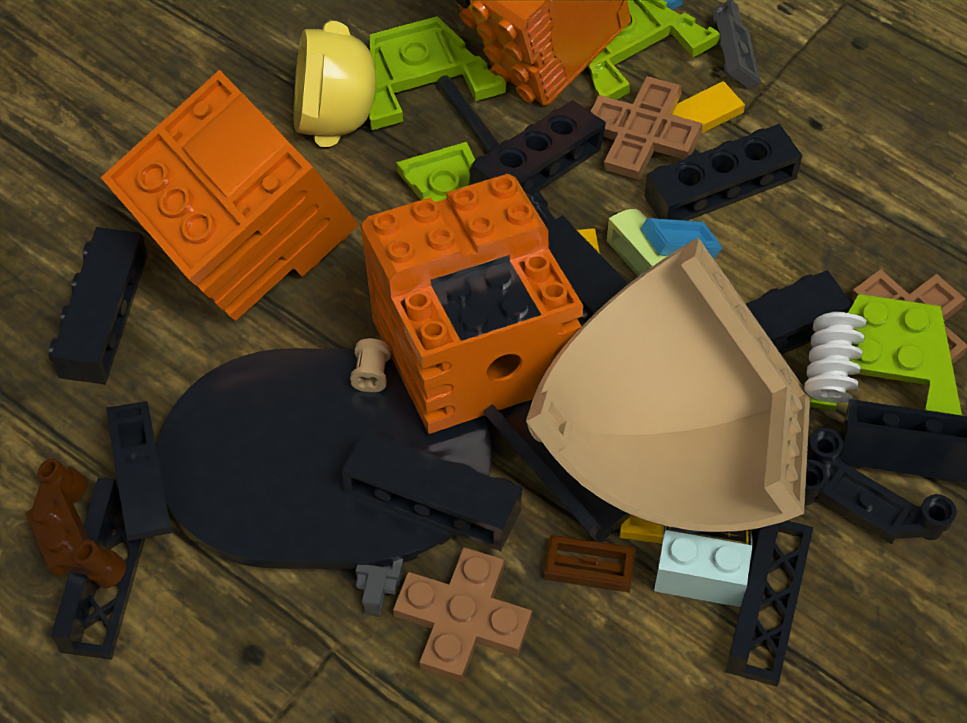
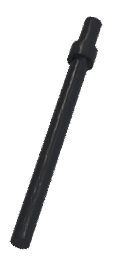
(485, 136)

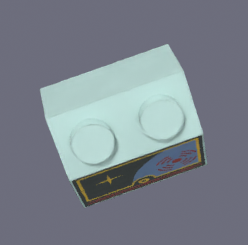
(705, 565)

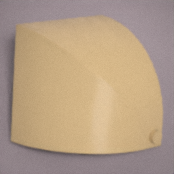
(678, 404)

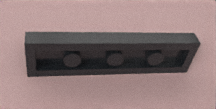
(592, 512)
(80, 590)
(753, 604)

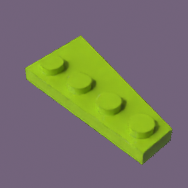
(437, 171)

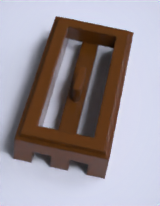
(589, 578)

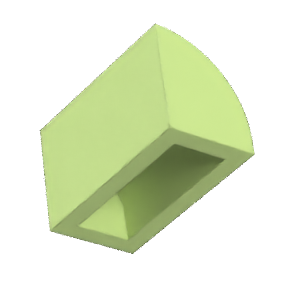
(630, 242)

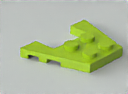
(649, 24)
(419, 56)
(906, 345)

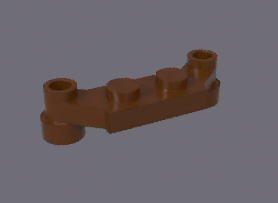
(62, 532)

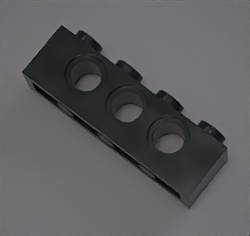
(544, 149)
(723, 175)

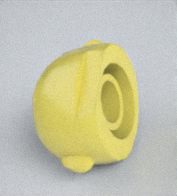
(332, 83)

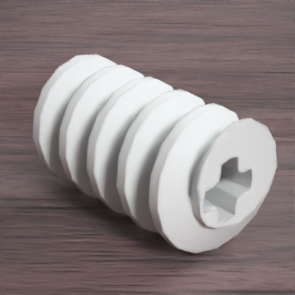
(831, 356)

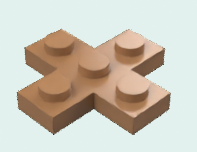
(646, 128)
(932, 292)
(462, 614)

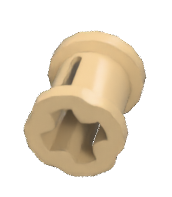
(370, 365)

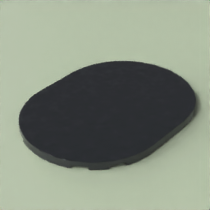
(261, 455)

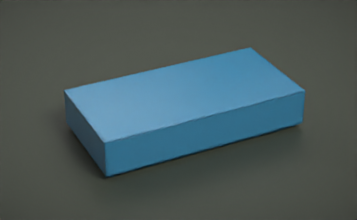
(673, 234)

